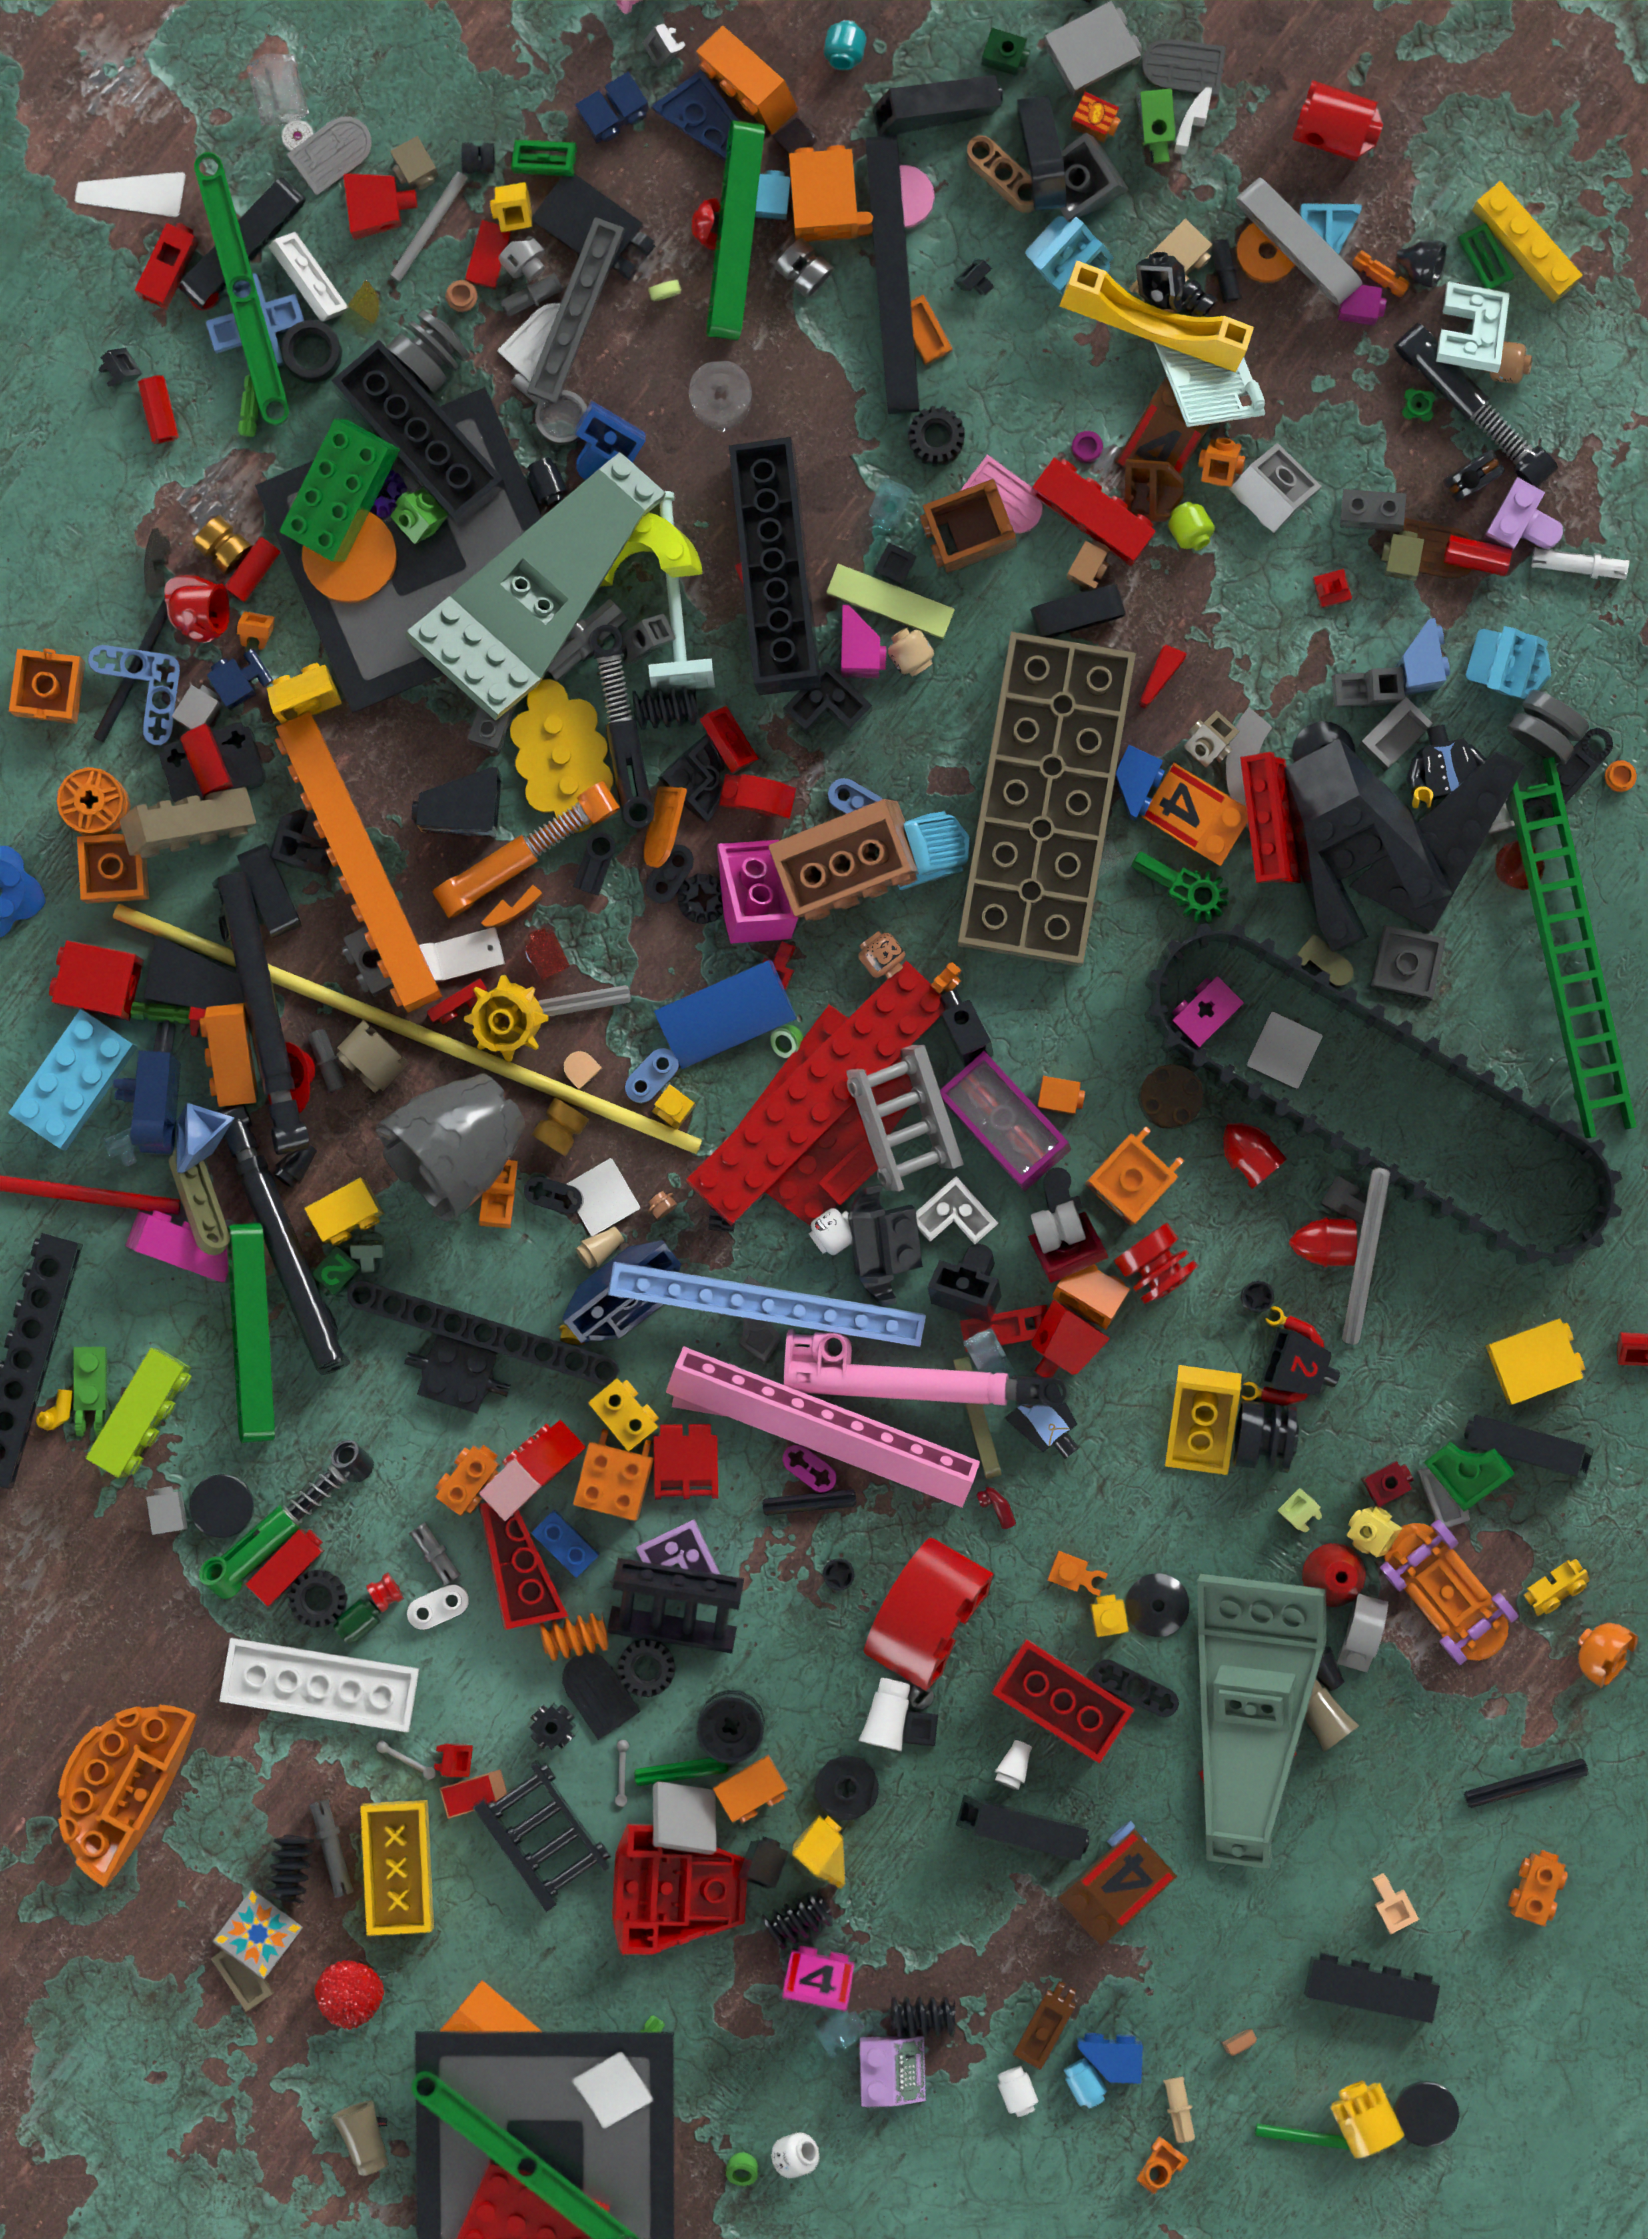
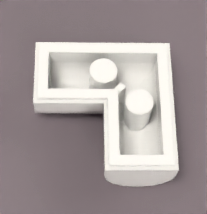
(954, 1204)

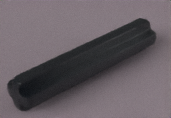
(809, 1502)

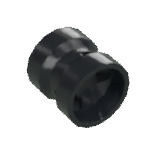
(471, 155)
(1196, 300)
(1261, 1294)
(838, 1574)

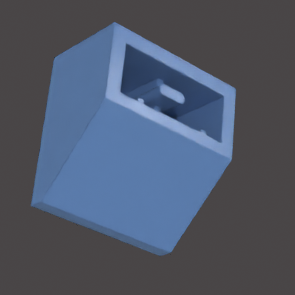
(1423, 662)

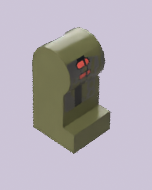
(1321, 957)

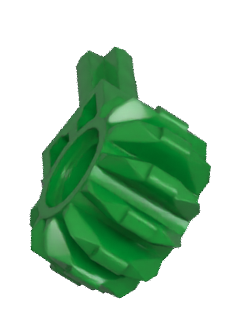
(1184, 885)

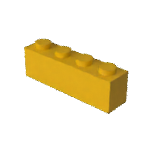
(1527, 242)

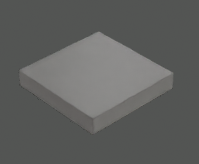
(684, 1818)

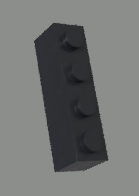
(1372, 1989)

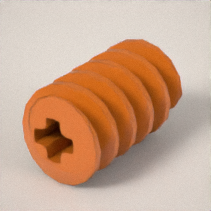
(574, 1636)

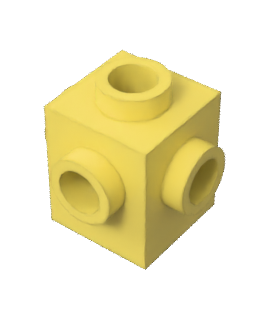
(1373, 1531)

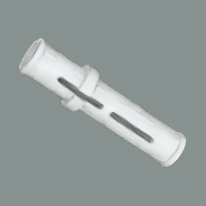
(1580, 563)

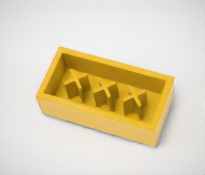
(397, 1867)

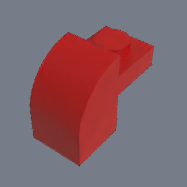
(758, 795)

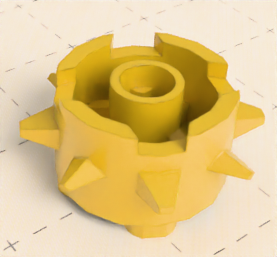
(491, 1009)

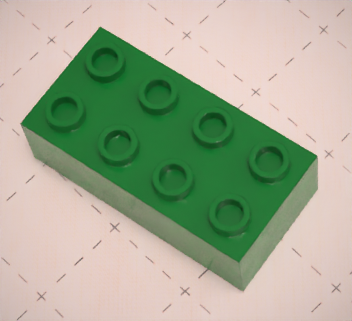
(339, 490)

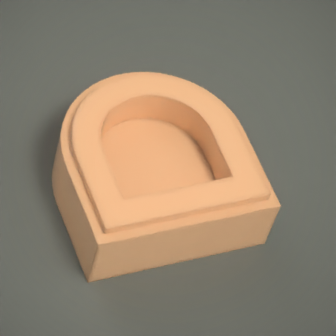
(580, 1068)

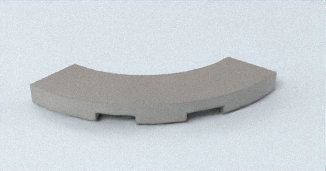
(1247, 742)

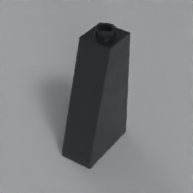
(936, 104)
(188, 980)
(1529, 1446)
(1022, 1828)

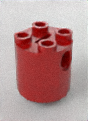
(1338, 122)

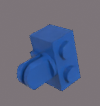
(605, 438)

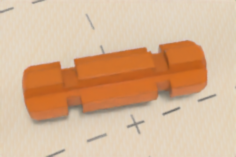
(1380, 273)

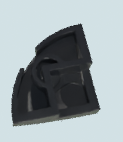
(699, 773)

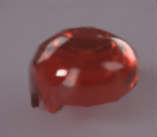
(1510, 866)

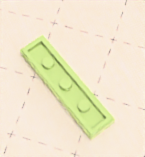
(890, 601)

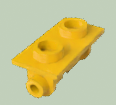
(1567, 1583)

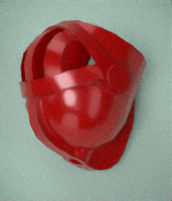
(197, 607)

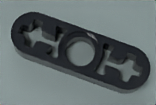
(1153, 1705)

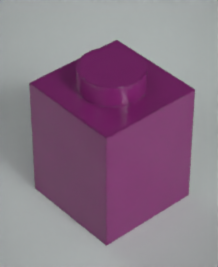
(1363, 306)

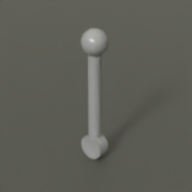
(428, 1772)
(621, 1798)

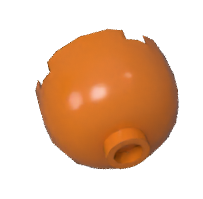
(1605, 1651)

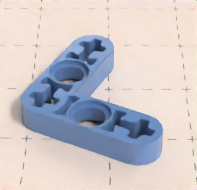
(148, 673)

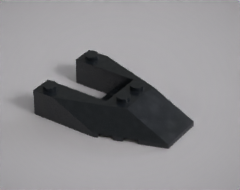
(1345, 824)

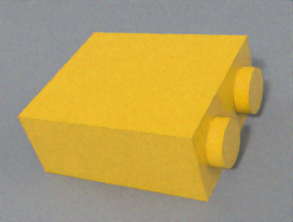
(1535, 1361)

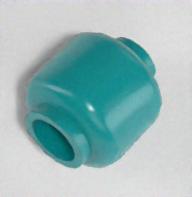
(844, 45)

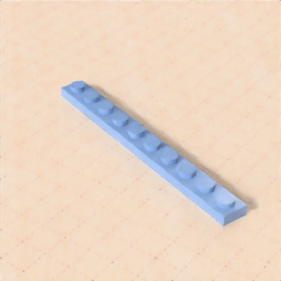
(766, 1304)

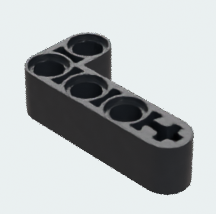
(1042, 152)

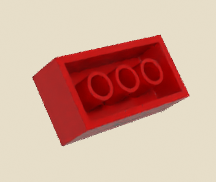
(1062, 1700)

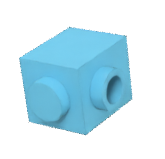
(773, 195)

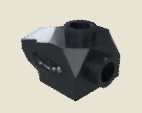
(1161, 281)

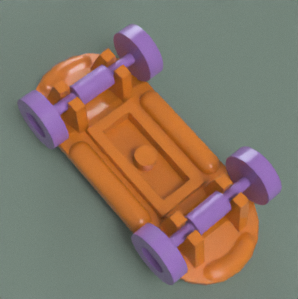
(1448, 1592)

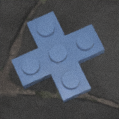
(278, 315)

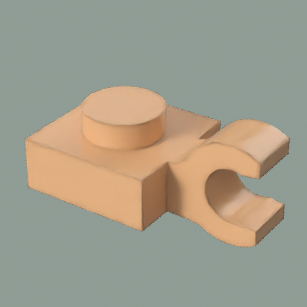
(1395, 1907)

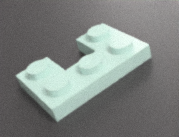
(1489, 314)

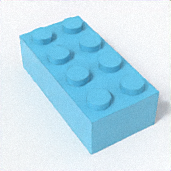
(72, 1080)

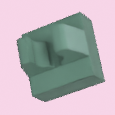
(368, 1252)

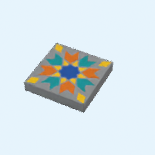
(257, 1934)

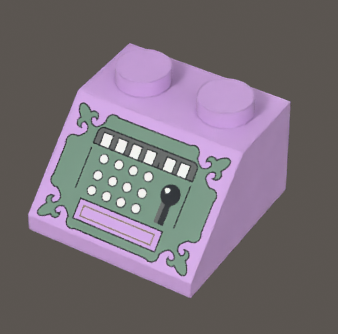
(892, 2070)

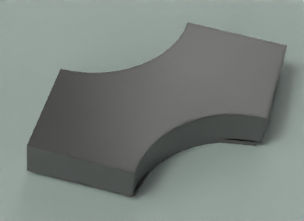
(758, 1335)

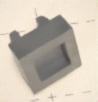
(661, 45)

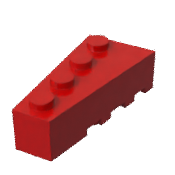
(519, 1575)

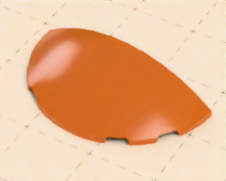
(119, 1784)

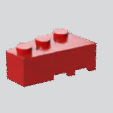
(532, 1468)

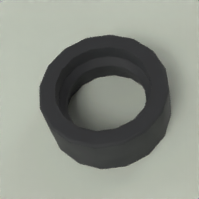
(314, 327)

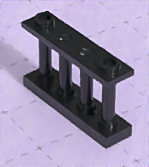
(677, 1584)
(529, 1864)

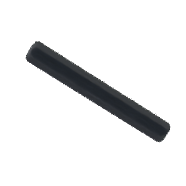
(1526, 1783)

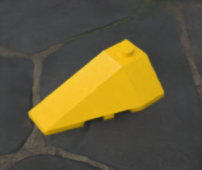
(822, 1850)

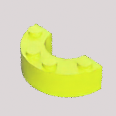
(672, 547)

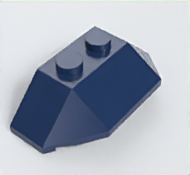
(602, 1316)

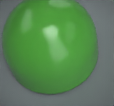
(792, 1033)
(742, 2161)

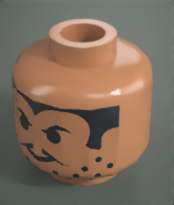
(881, 955)

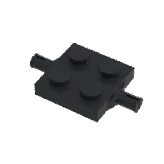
(457, 1374)

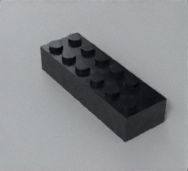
(427, 438)

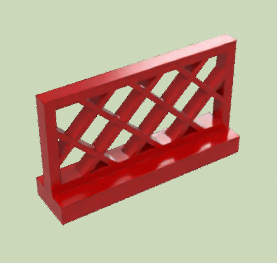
(1269, 819)

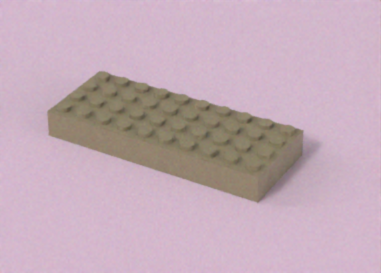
(1046, 799)

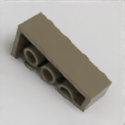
(187, 822)

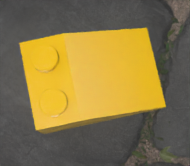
(303, 693)
(1203, 1419)

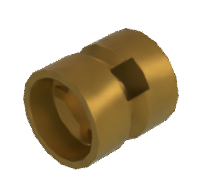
(218, 541)
(561, 1125)

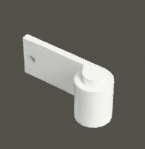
(463, 954)

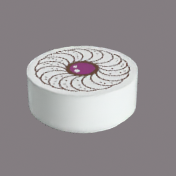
(295, 134)

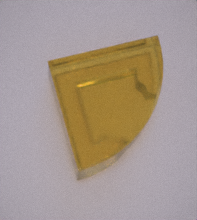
(366, 302)

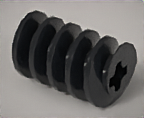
(665, 707)
(289, 1868)
(799, 1919)
(922, 2016)

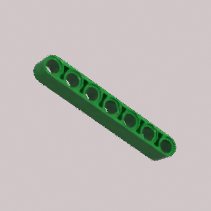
(735, 230)
(250, 1333)

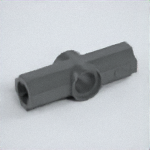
(577, 644)

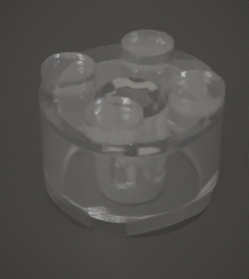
(720, 377)

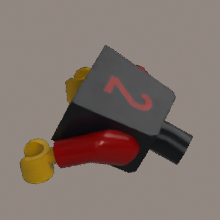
(1295, 1364)

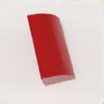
(205, 760)

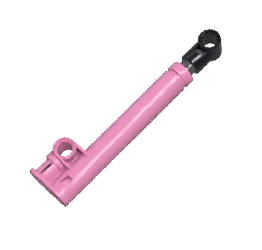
(819, 1372)

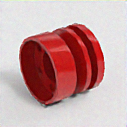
(1156, 1263)

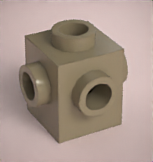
(1211, 739)

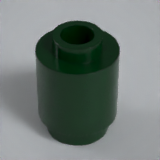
(357, 1621)

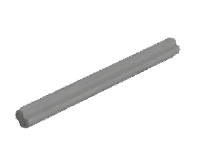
(1365, 1256)

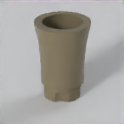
(1327, 1718)
(362, 2137)

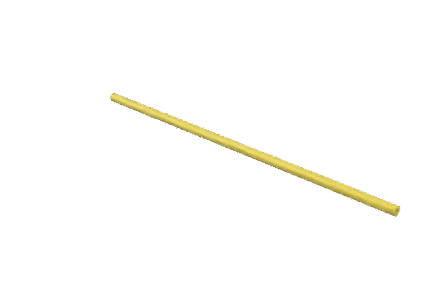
(417, 1033)

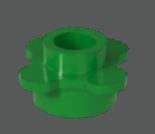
(1413, 397)

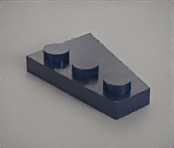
(698, 112)

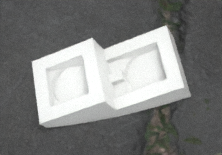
(1195, 116)

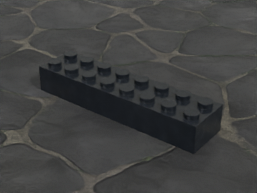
(774, 566)

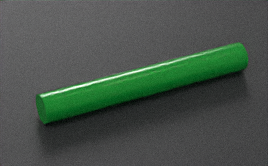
(1301, 2136)

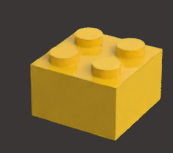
(344, 1212)

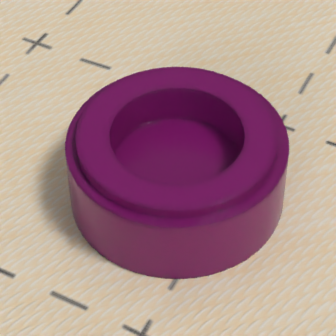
(1087, 447)

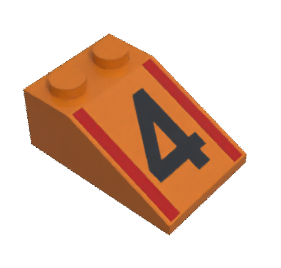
(1197, 814)

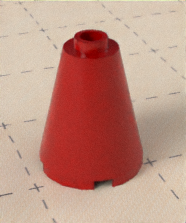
(1322, 1567)

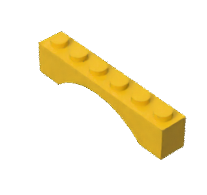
(1211, 339)

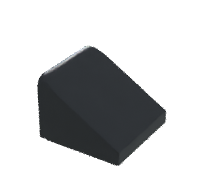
(794, 136)

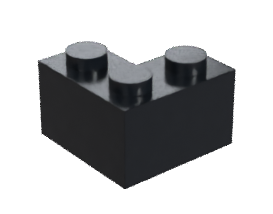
(833, 697)

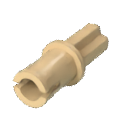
(1179, 2109)

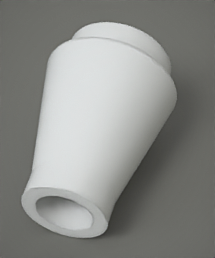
(1014, 1766)

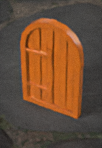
(664, 825)

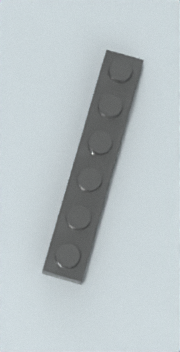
(575, 310)

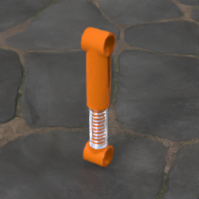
(464, 889)

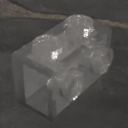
(277, 89)

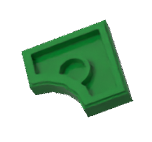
(1468, 1475)

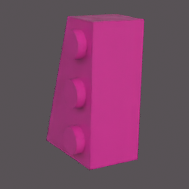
(174, 1244)

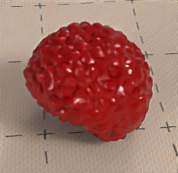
(349, 1994)

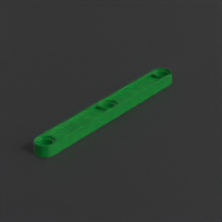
(237, 268)
(509, 2151)

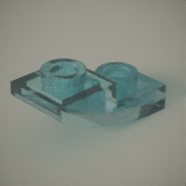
(989, 1354)

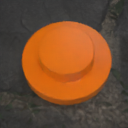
(1620, 776)

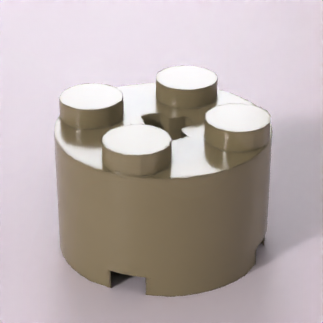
(372, 1056)

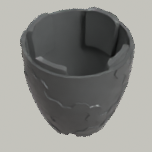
(452, 1142)

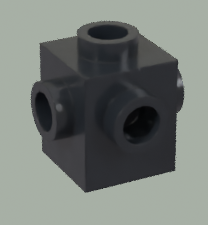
(561, 1717)

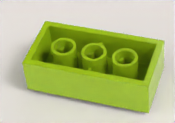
(139, 1412)

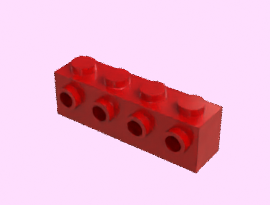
(1093, 511)

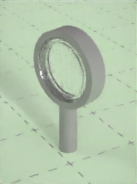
(555, 421)

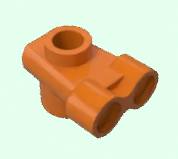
(1165, 2161)

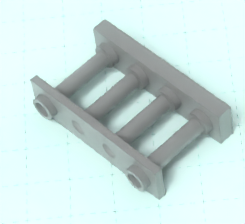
(933, 1121)

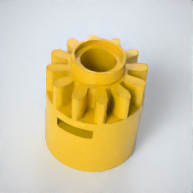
(1366, 2119)

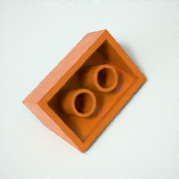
(487, 2011)

